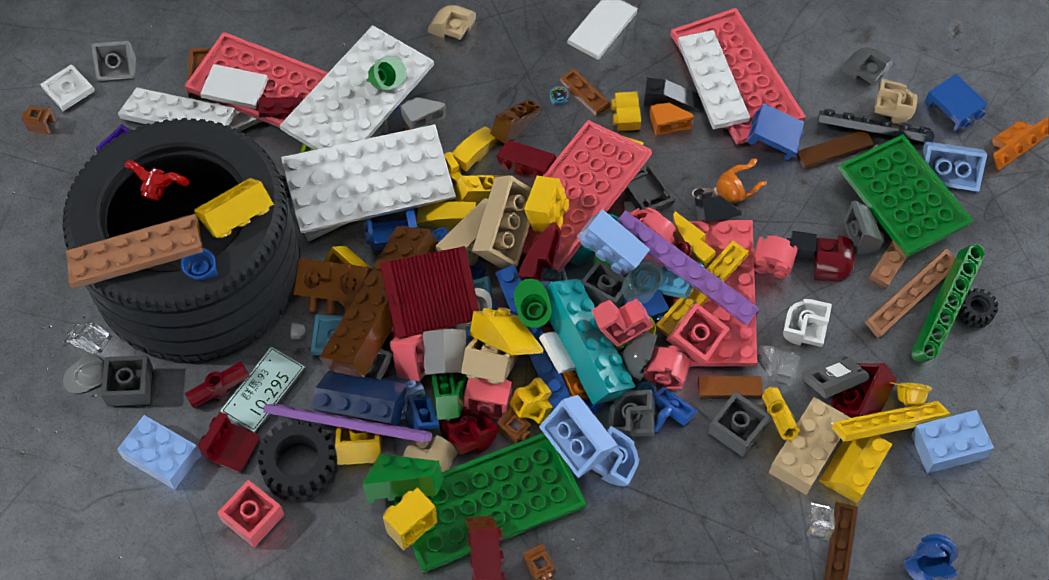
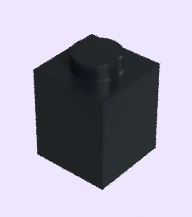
(805, 244)

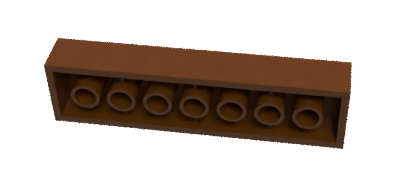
(368, 316)

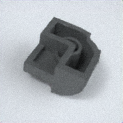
(867, 64)
(637, 354)
(634, 414)

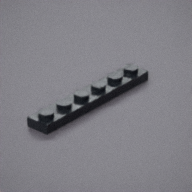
(869, 124)

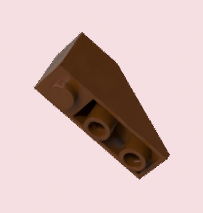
(514, 120)

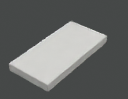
(602, 27)

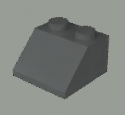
(863, 229)

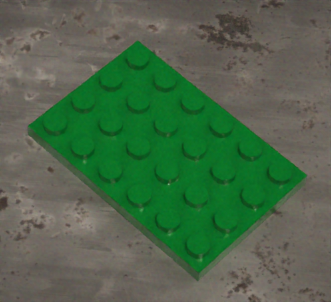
(905, 195)

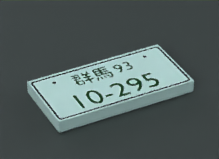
(266, 385)

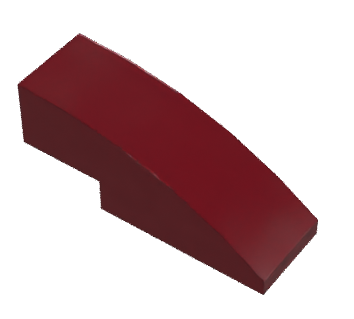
(541, 254)

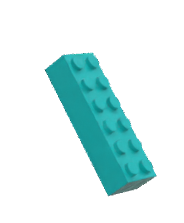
(591, 351)

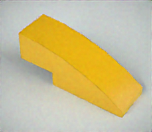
(474, 148)
(443, 214)
(696, 238)

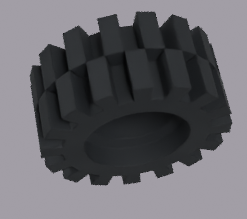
(984, 300)

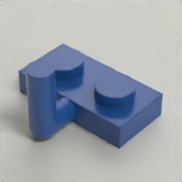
(672, 406)

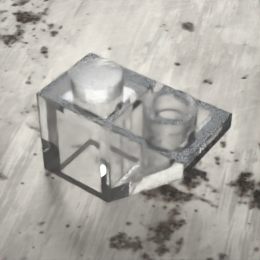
(88, 337)
(778, 365)

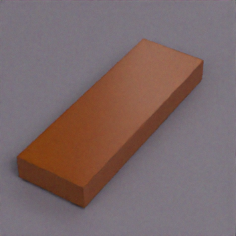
(585, 92)
(725, 386)

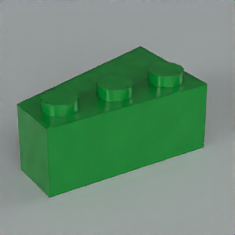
(449, 394)
(397, 475)

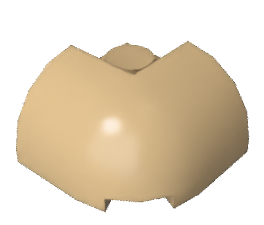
(452, 21)
(895, 101)
(436, 449)

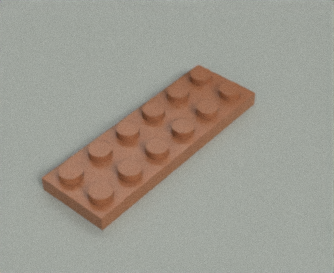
(133, 251)

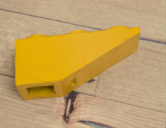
(474, 188)

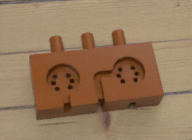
(329, 282)

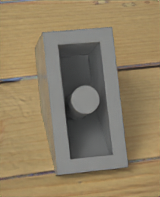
(422, 112)

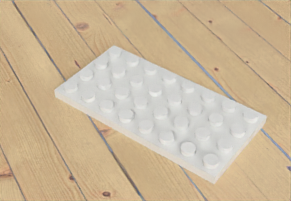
(344, 104)
(367, 178)

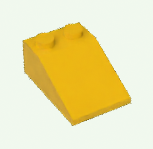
(503, 332)
(357, 446)

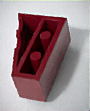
(524, 161)
(484, 548)

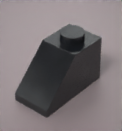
(714, 208)

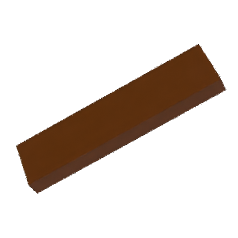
(834, 149)
(841, 542)

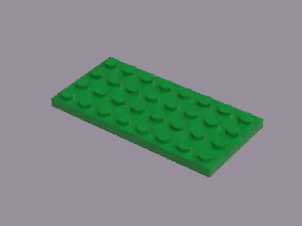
(515, 485)

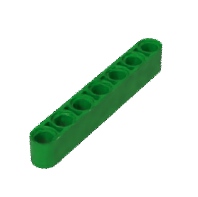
(947, 303)

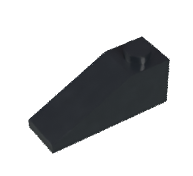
(663, 91)

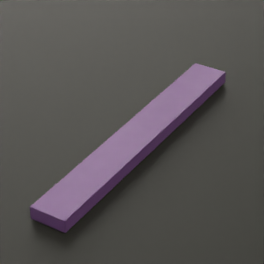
(348, 422)

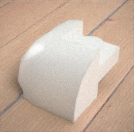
(807, 322)

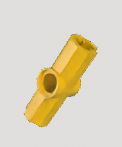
(780, 413)

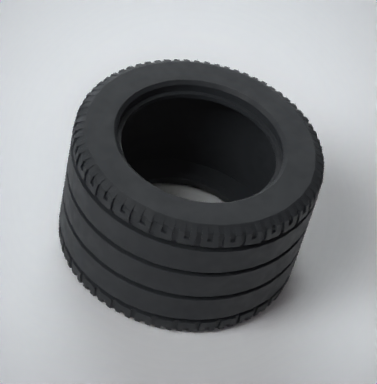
(168, 310)

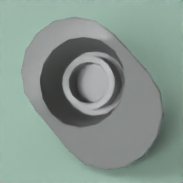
(84, 374)

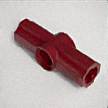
(217, 384)

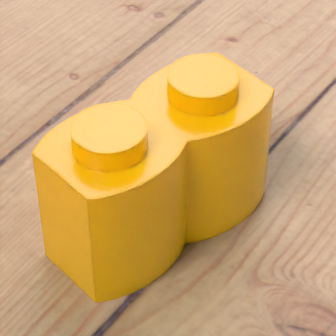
(627, 111)

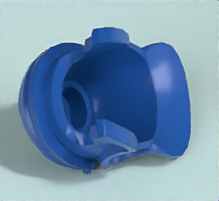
(933, 558)

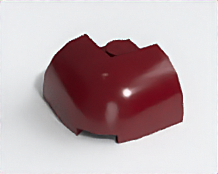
(834, 259)
(469, 431)

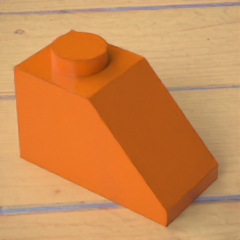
(669, 118)

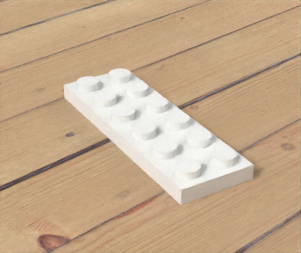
(713, 79)
(152, 106)

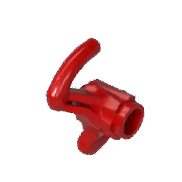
(155, 181)

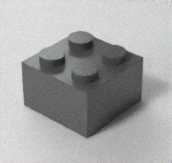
(603, 284)
(127, 380)
(739, 424)

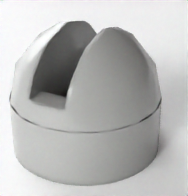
(297, 331)

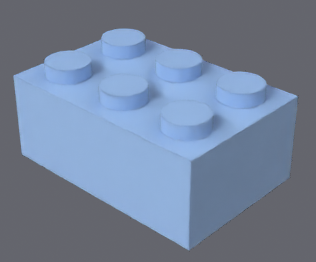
(612, 243)
(952, 441)
(159, 452)

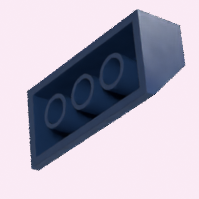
(360, 398)

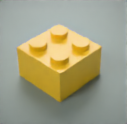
(546, 203)
(410, 518)

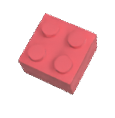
(697, 334)
(488, 397)
(251, 513)

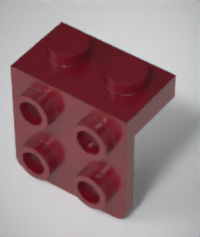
(228, 444)

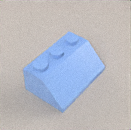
(956, 165)
(577, 435)

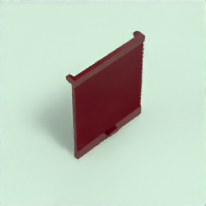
(429, 291)

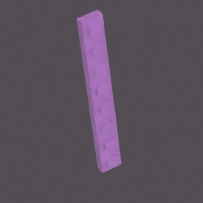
(690, 270)

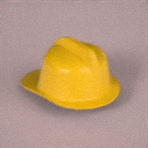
(912, 393)

